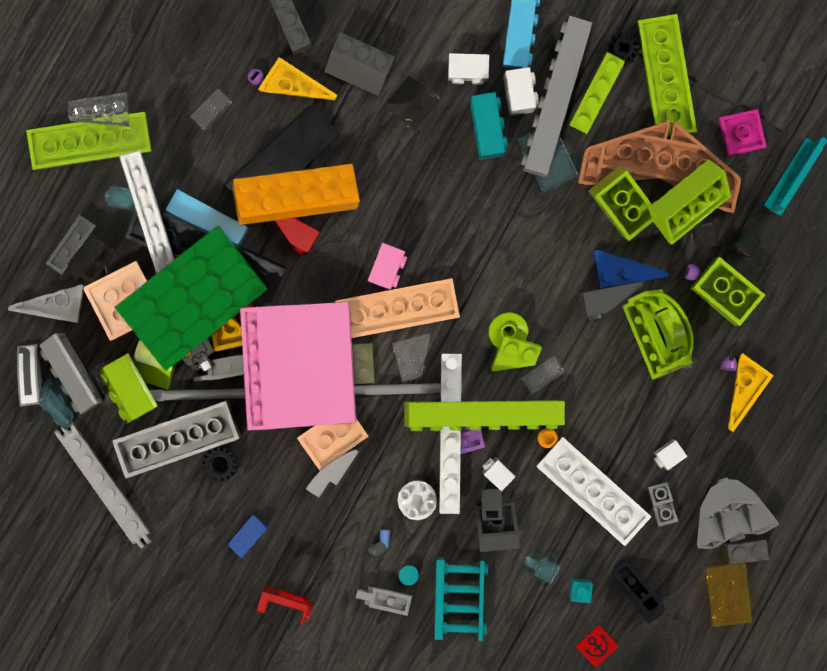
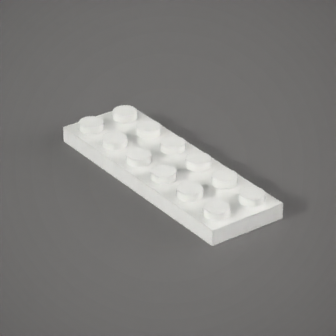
(593, 491)

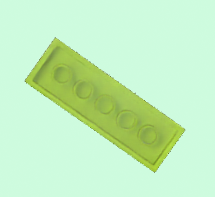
(666, 72)
(86, 142)

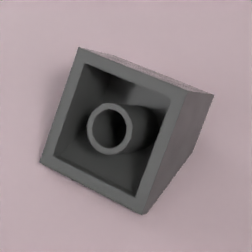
(498, 534)

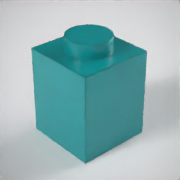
(580, 590)

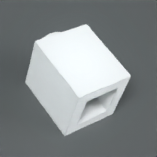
(669, 455)

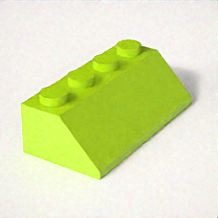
(690, 201)

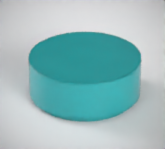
(408, 575)

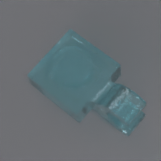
(544, 568)

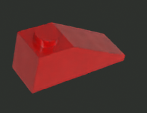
(298, 234)

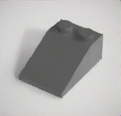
(603, 300)

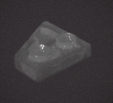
(411, 356)

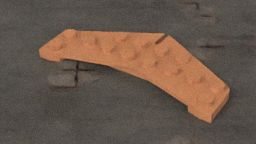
(653, 156)

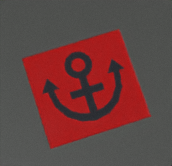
(597, 646)

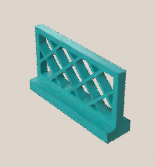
(794, 175)

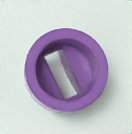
(258, 79)
(692, 272)
(729, 365)

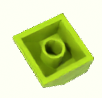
(150, 369)

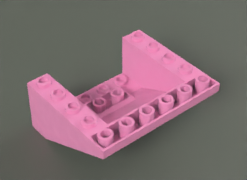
(298, 365)

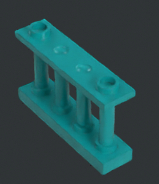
(444, 588)

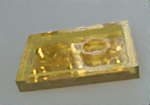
(728, 594)

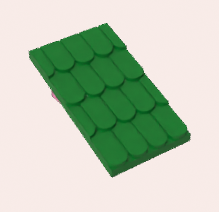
(191, 298)

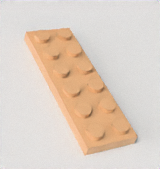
(402, 308)

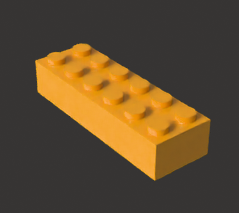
(295, 194)

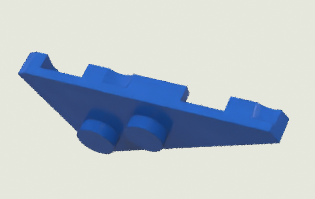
(619, 271)

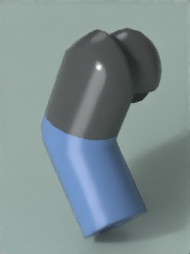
(378, 548)

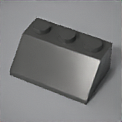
(359, 64)

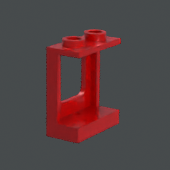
(287, 599)

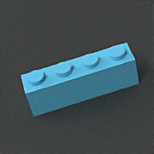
(519, 34)
(205, 216)

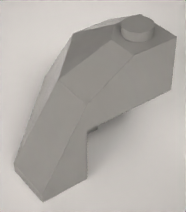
(731, 513)

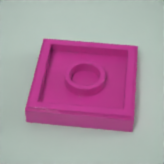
(742, 132)

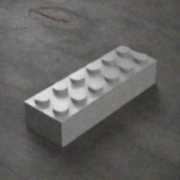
(176, 439)

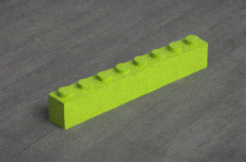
(484, 413)

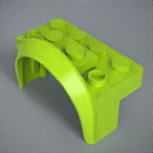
(673, 324)

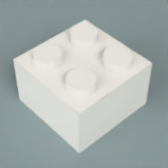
(519, 91)

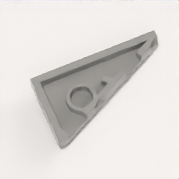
(59, 305)

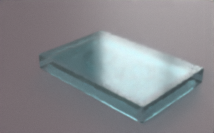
(561, 167)

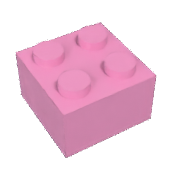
(387, 266)

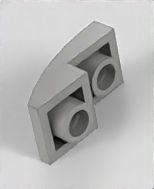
(662, 504)

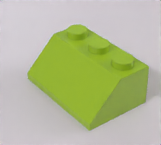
(127, 388)

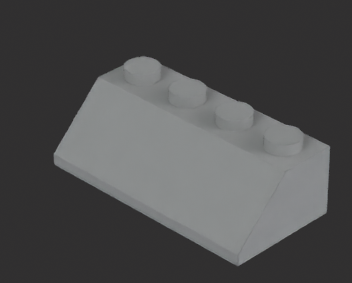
(71, 373)

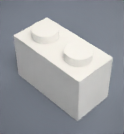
(468, 68)
(497, 473)

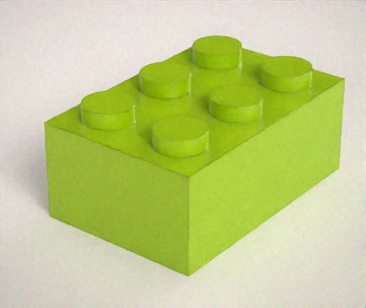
(623, 202)
(727, 291)

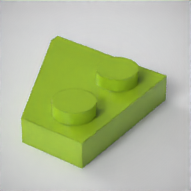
(515, 354)

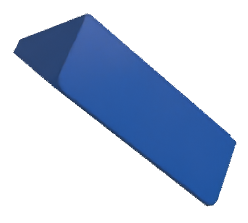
(247, 536)

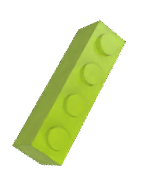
(597, 92)

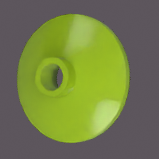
(517, 323)

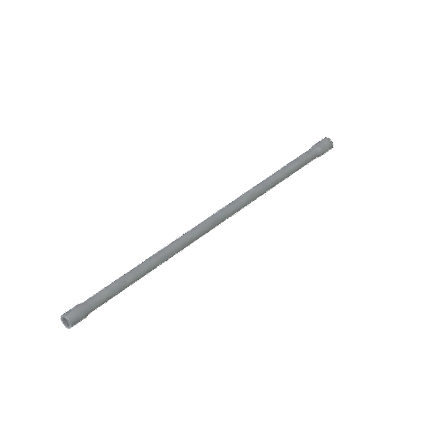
(162, 395)

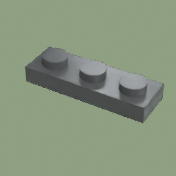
(70, 244)

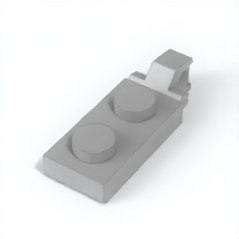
(385, 599)

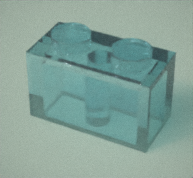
(120, 198)

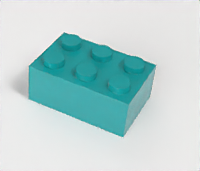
(488, 125)

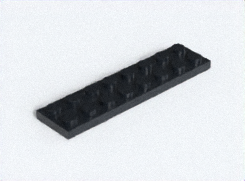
(185, 234)

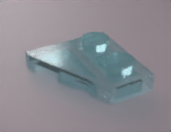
(55, 406)

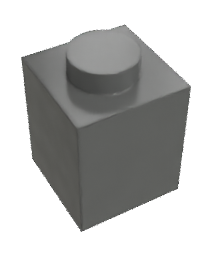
(491, 505)

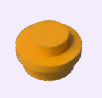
(547, 438)

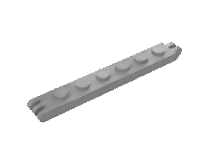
(104, 485)

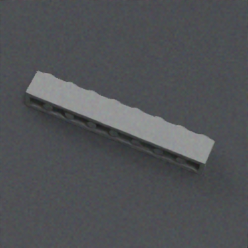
(557, 96)

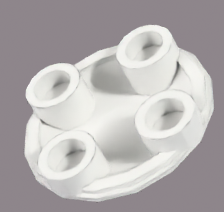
(417, 500)

